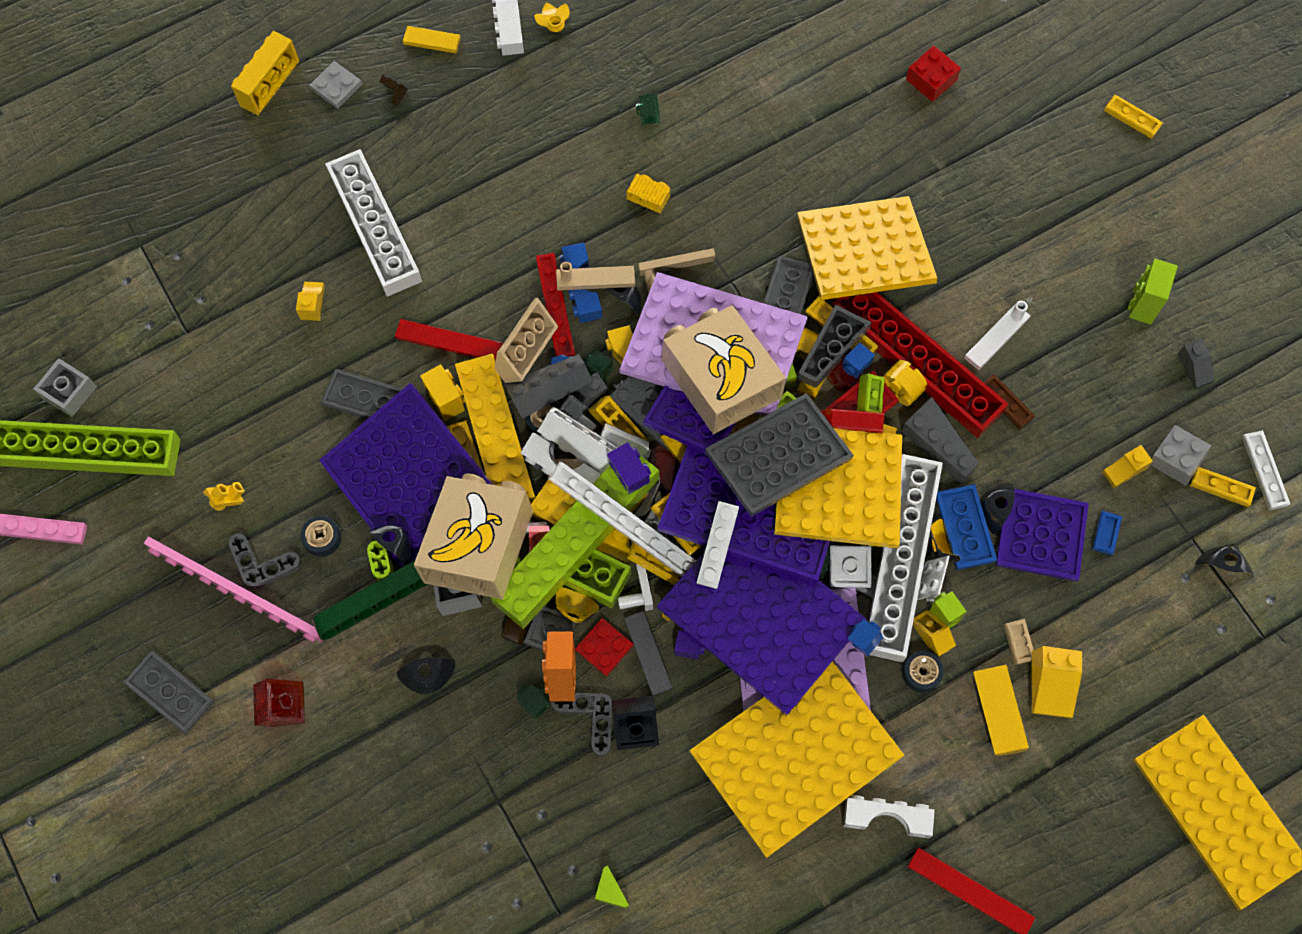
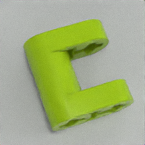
(380, 559)

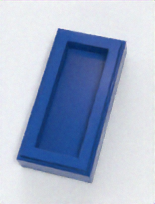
(1107, 533)

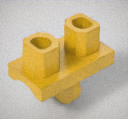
(223, 495)

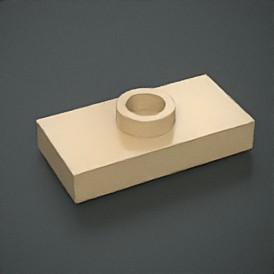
(1019, 641)

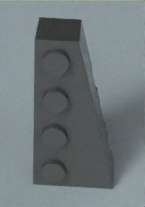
(834, 342)

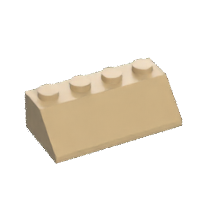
(525, 343)

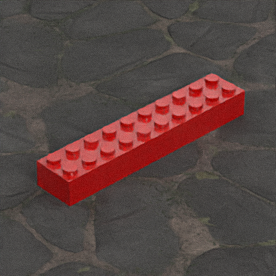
(947, 379)

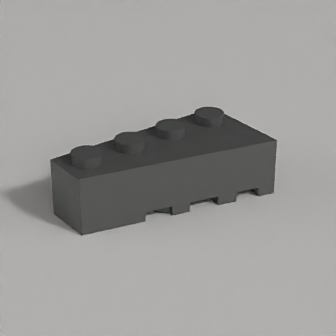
(548, 385)
(940, 441)

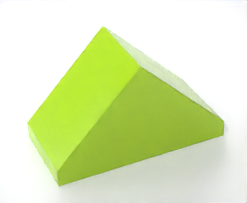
(609, 891)

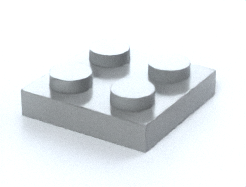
(335, 84)

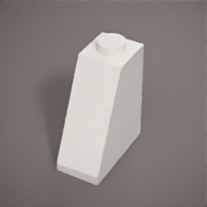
(619, 438)

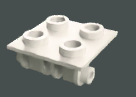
(932, 578)

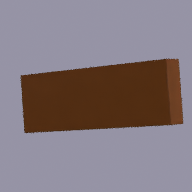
(1016, 410)

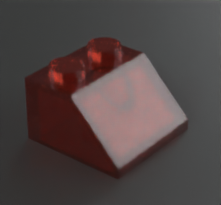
(278, 703)

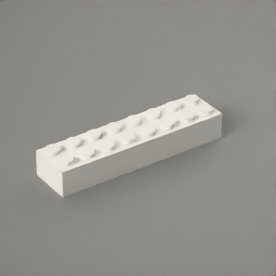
(374, 222)

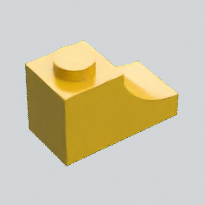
(310, 301)
(1127, 466)

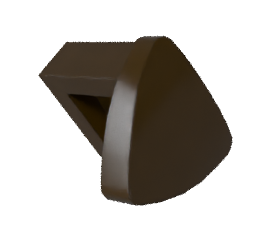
(399, 89)

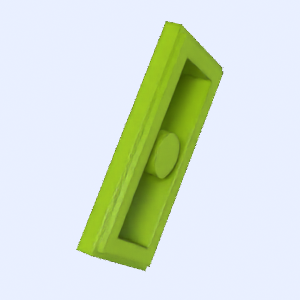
(870, 393)

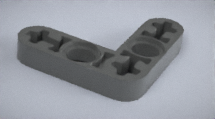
(254, 569)
(592, 708)

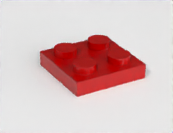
(604, 647)

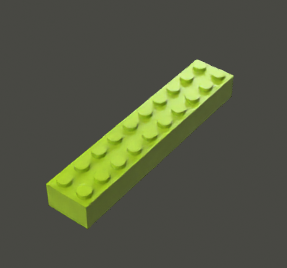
(88, 448)
(564, 550)

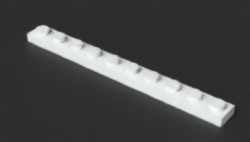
(621, 519)

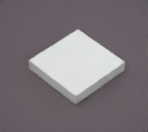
(850, 566)

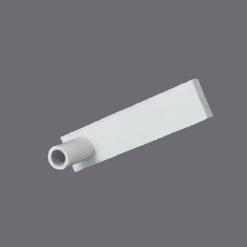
(998, 335)
(640, 598)

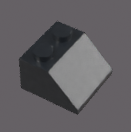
(635, 722)

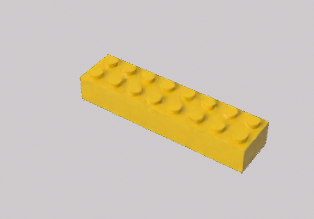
(493, 423)

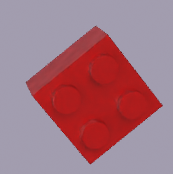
(933, 73)

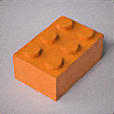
(559, 666)

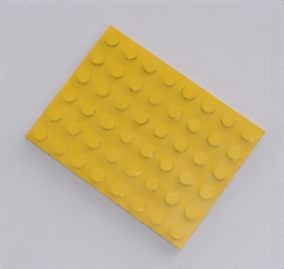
(796, 767)

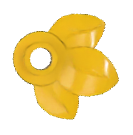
(552, 15)

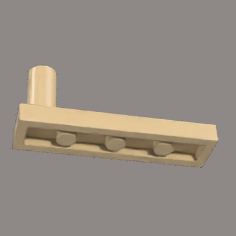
(650, 268)
(594, 277)

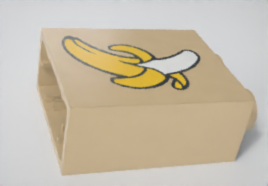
(722, 368)
(474, 536)

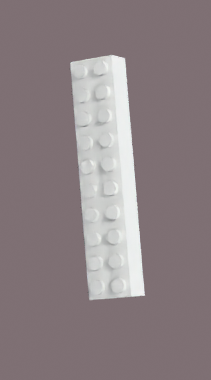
(902, 568)

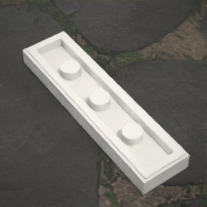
(1265, 470)

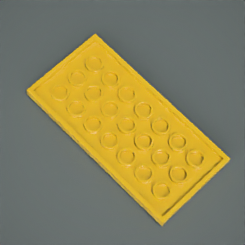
(1221, 812)

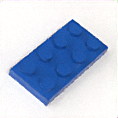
(966, 527)

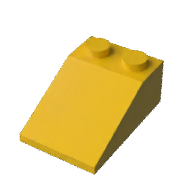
(1055, 681)

